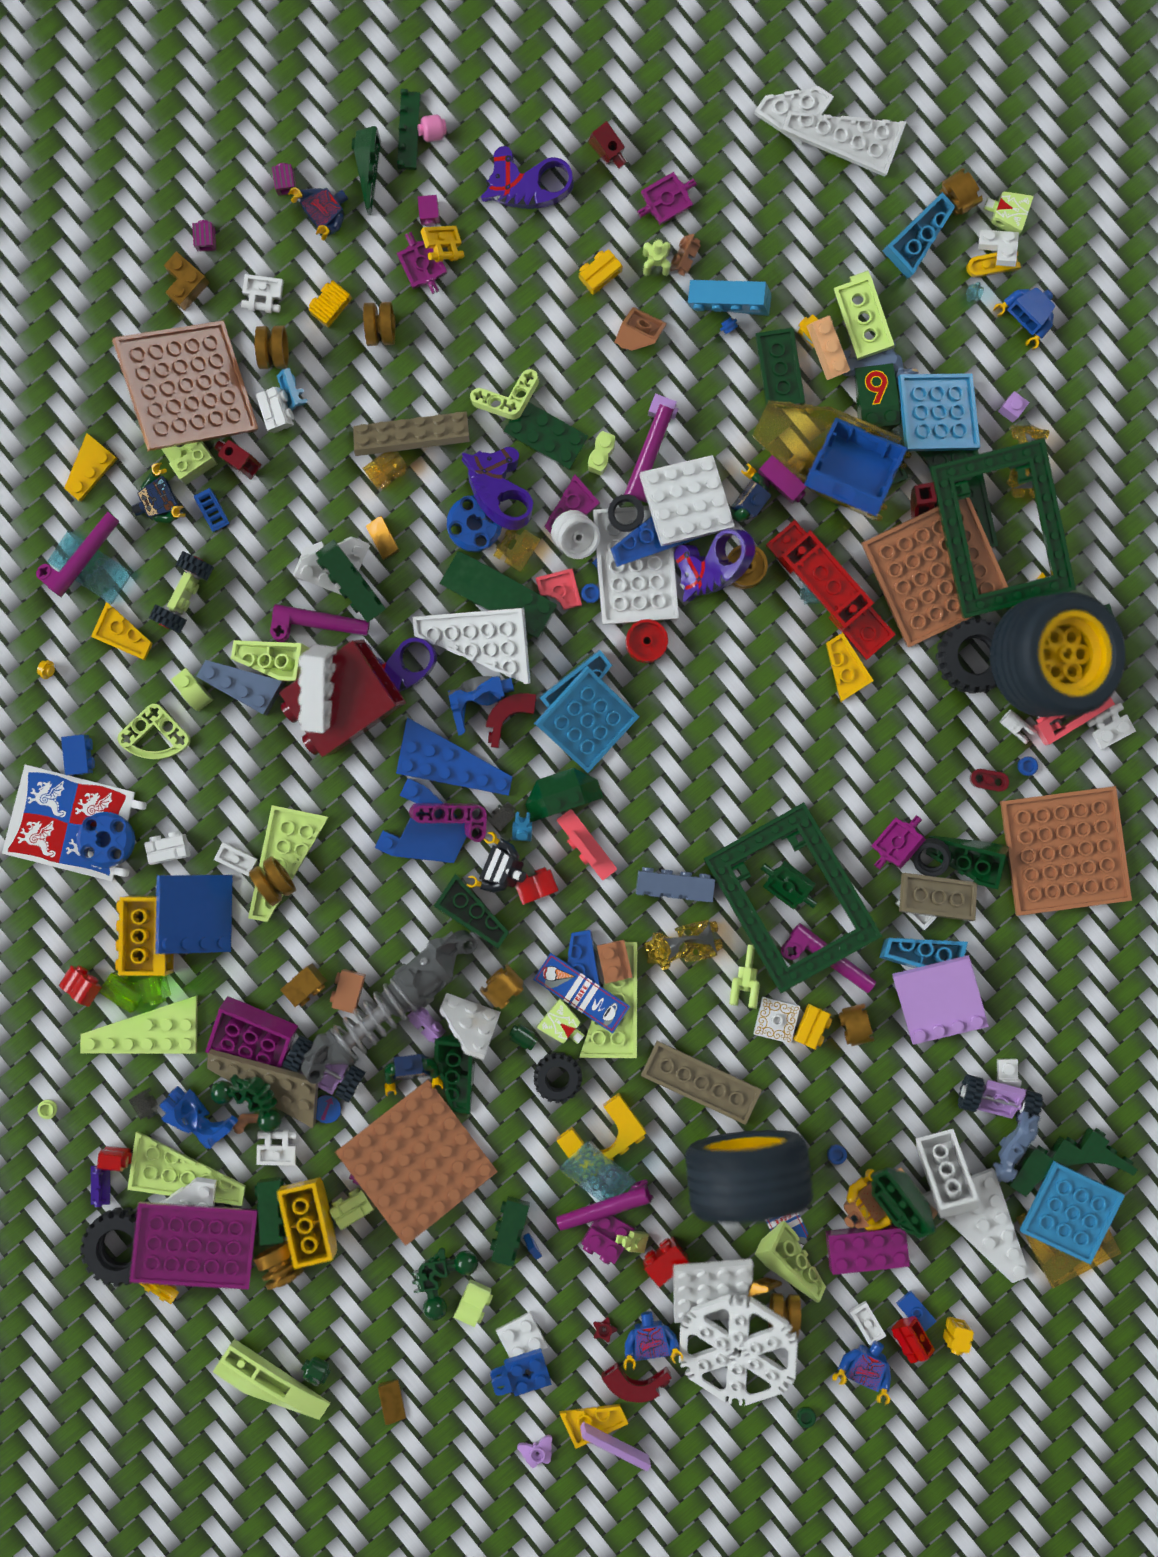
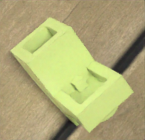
(191, 690)

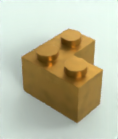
(188, 283)
(304, 984)

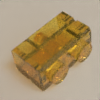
(385, 468)

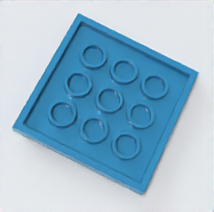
(938, 412)
(587, 719)
(1072, 1212)

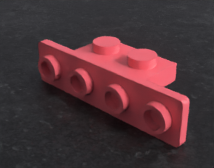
(586, 844)

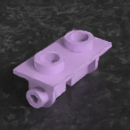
(432, 1028)

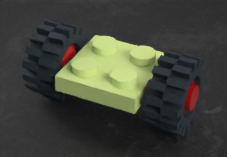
(186, 587)

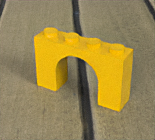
(629, 1130)

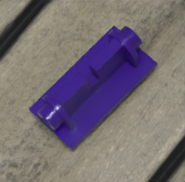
(100, 1187)

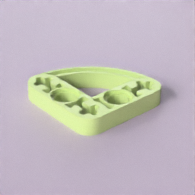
(158, 723)

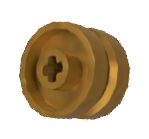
(376, 324)
(271, 347)
(754, 573)
(272, 881)
(788, 1310)

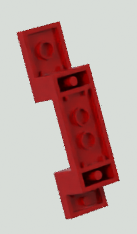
(833, 587)

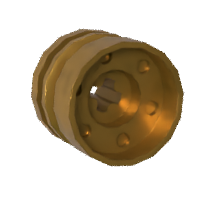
(278, 1264)

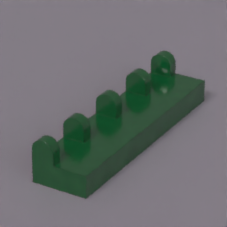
(408, 130)

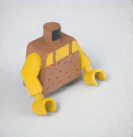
(862, 1207)

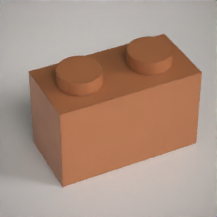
(347, 991)

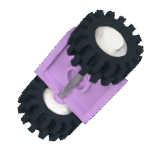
(332, 1074)
(998, 1098)

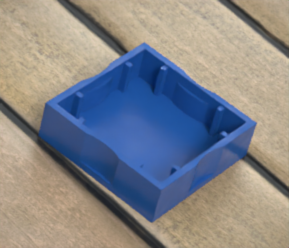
(855, 466)

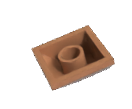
(639, 330)

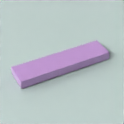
(615, 1446)

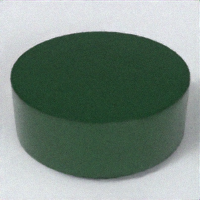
(806, 1417)

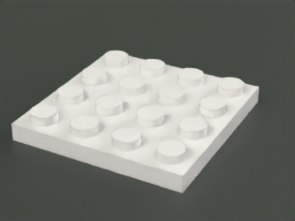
(686, 500)
(708, 1281)

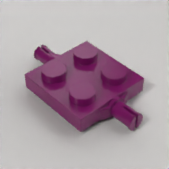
(666, 198)
(417, 265)
(898, 842)

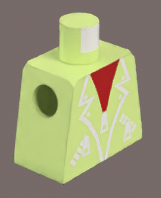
(1009, 210)
(561, 1023)

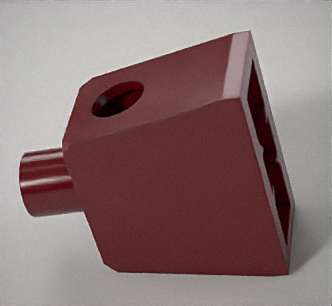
(606, 138)
(238, 458)

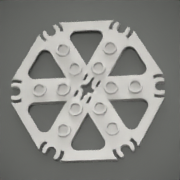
(738, 1337)

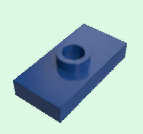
(913, 1307)

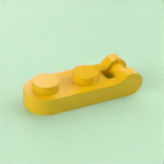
(986, 265)

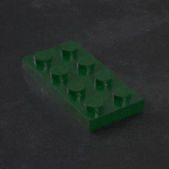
(780, 366)
(547, 435)

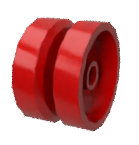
(646, 652)

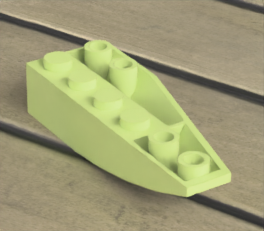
(267, 1382)

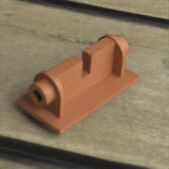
(680, 261)

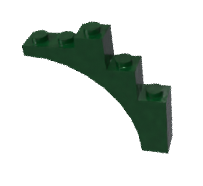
(1090, 1149)

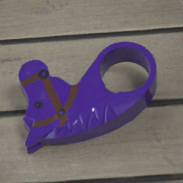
(490, 487)

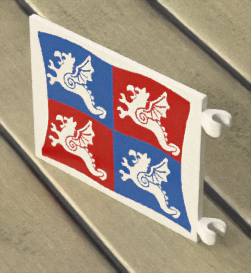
(50, 814)

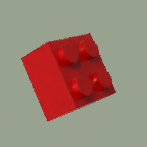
(661, 1261)

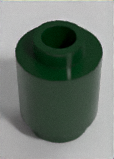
(523, 1037)

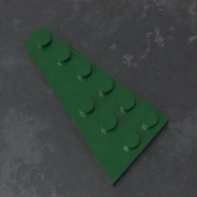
(977, 488)

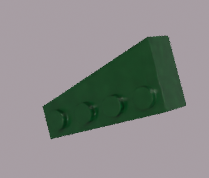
(350, 580)
(468, 911)

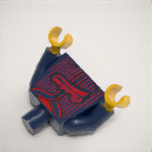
(321, 208)

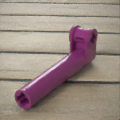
(649, 451)
(61, 581)
(285, 616)
(803, 938)
(635, 1197)

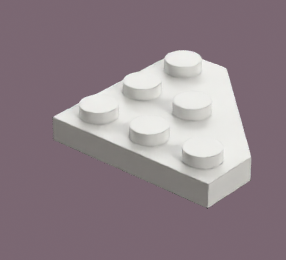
(775, 108)
(310, 571)
(470, 1024)
(199, 1193)

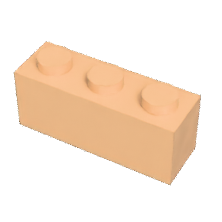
(828, 347)

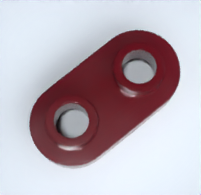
(988, 780)

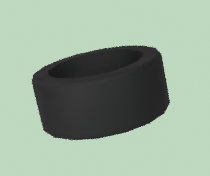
(625, 498)
(932, 871)

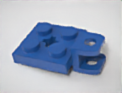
(513, 1374)

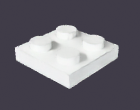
(521, 1335)

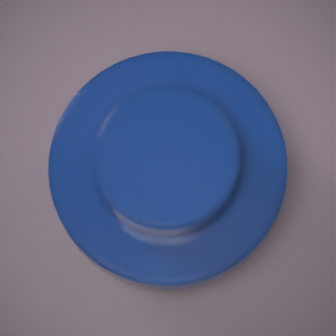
(729, 325)

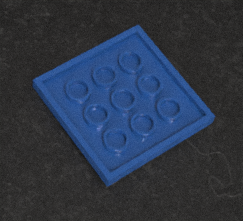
(193, 914)

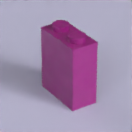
(783, 480)

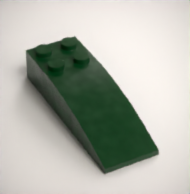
(497, 592)

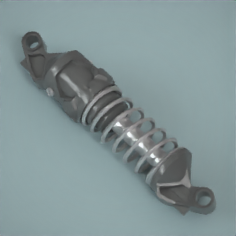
(409, 989)

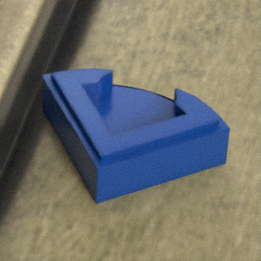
(532, 1246)

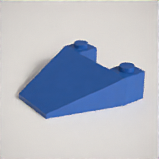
(424, 840)

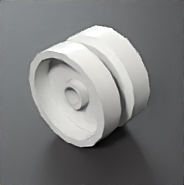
(575, 534)

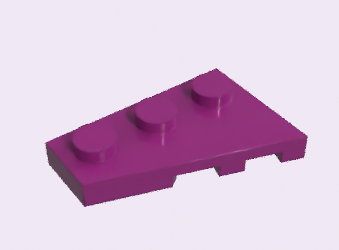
(574, 498)

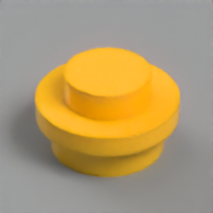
(46, 669)

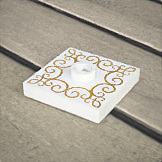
(776, 1020)

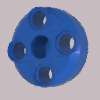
(473, 526)
(105, 840)

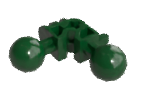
(254, 1091)
(435, 1306)

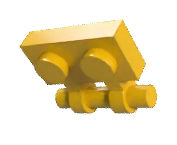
(440, 238)
(164, 1292)

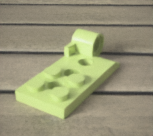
(863, 286)

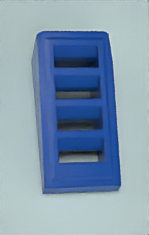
(210, 493)

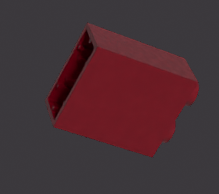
(359, 699)

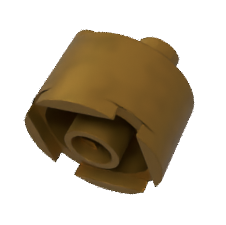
(961, 191)
(502, 986)
(857, 1025)

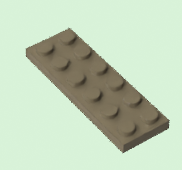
(411, 433)
(701, 1082)

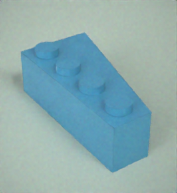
(914, 241)
(730, 296)
(597, 663)
(921, 952)

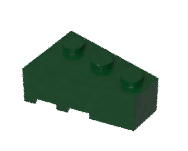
(269, 1211)
(509, 1231)

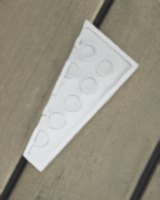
(851, 138)

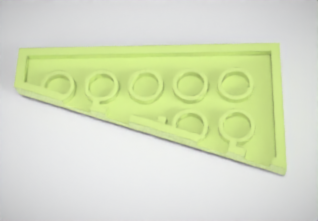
(289, 840)
(158, 1031)
(623, 1041)
(165, 1170)

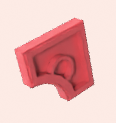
(561, 587)

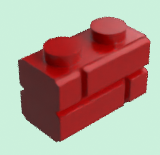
(912, 1339)

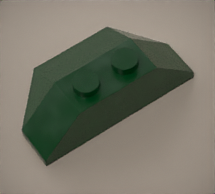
(561, 793)
(903, 1202)

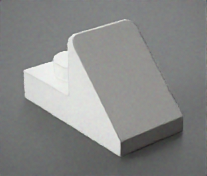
(1008, 1072)

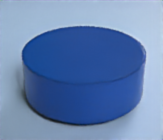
(590, 593)
(1027, 766)
(836, 1154)

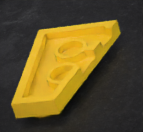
(88, 468)
(120, 633)
(847, 667)
(604, 1418)

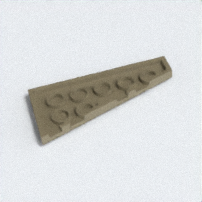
(290, 1088)

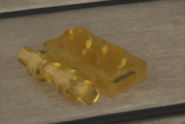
(522, 550)

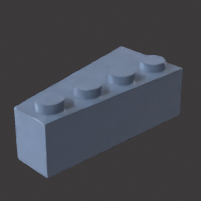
(247, 687)
(675, 886)

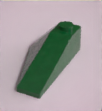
(975, 859)

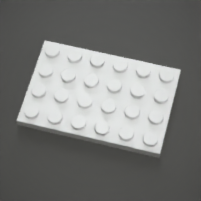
(638, 588)

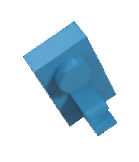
(287, 383)

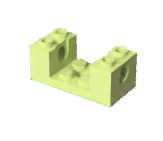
(190, 460)

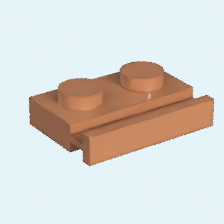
(614, 961)

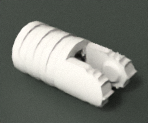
(1015, 724)

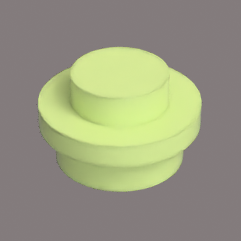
(47, 1109)

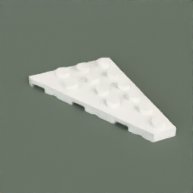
(486, 637)
(990, 1227)

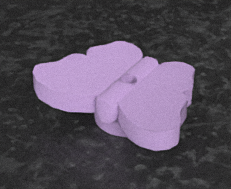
(543, 1447)

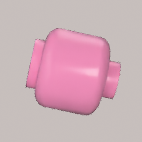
(432, 128)

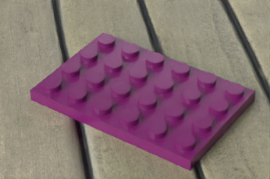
(193, 1245)

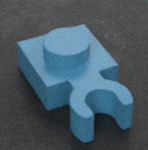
(522, 828)

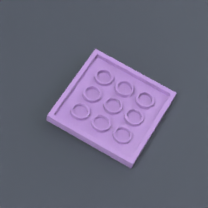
(940, 1000)

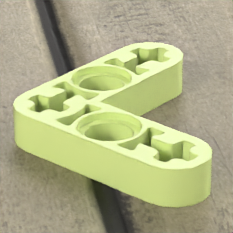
(511, 401)

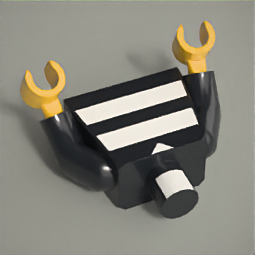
(501, 868)

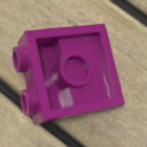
(602, 1236)

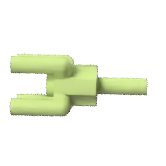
(656, 257)
(746, 981)

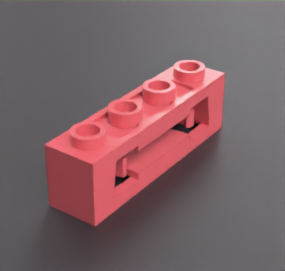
(1046, 731)

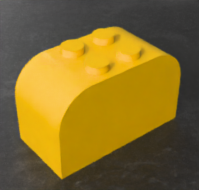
(308, 1222)

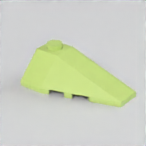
(271, 658)
(785, 1257)

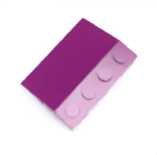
(251, 1033)

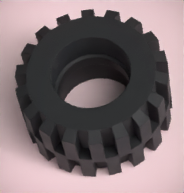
(552, 1093)

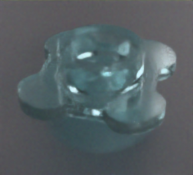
(974, 292)

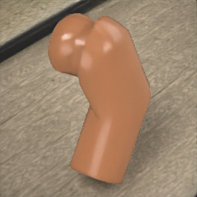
(243, 1120)

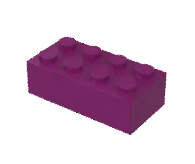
(866, 1250)

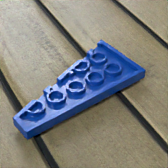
(640, 544)
(439, 760)

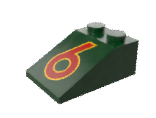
(877, 395)

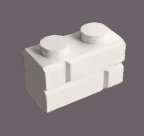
(275, 409)
(167, 849)

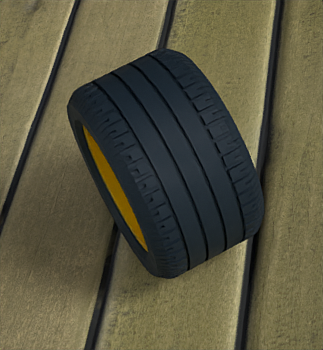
(1082, 654)
(749, 1176)

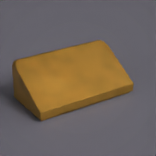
(382, 538)
(763, 1285)
(391, 1401)

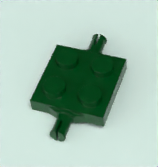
(789, 885)

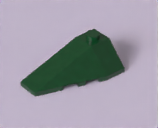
(367, 152)
(455, 1072)

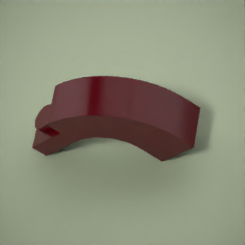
(922, 498)
(505, 708)
(635, 1390)

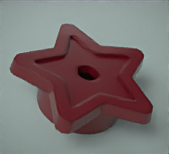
(604, 1334)

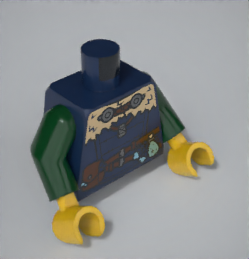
(752, 497)
(157, 498)
(411, 1068)

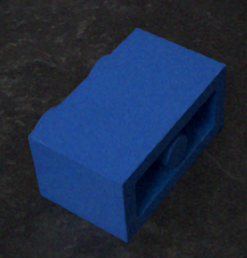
(77, 755)

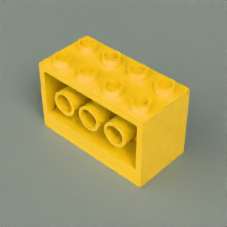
(132, 943)

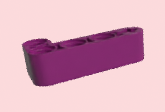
(447, 816)

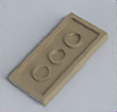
(938, 897)

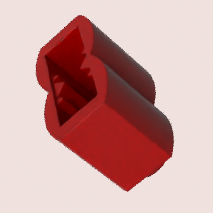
(537, 886)
(80, 985)
(114, 1158)

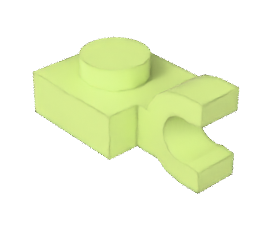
(634, 1242)

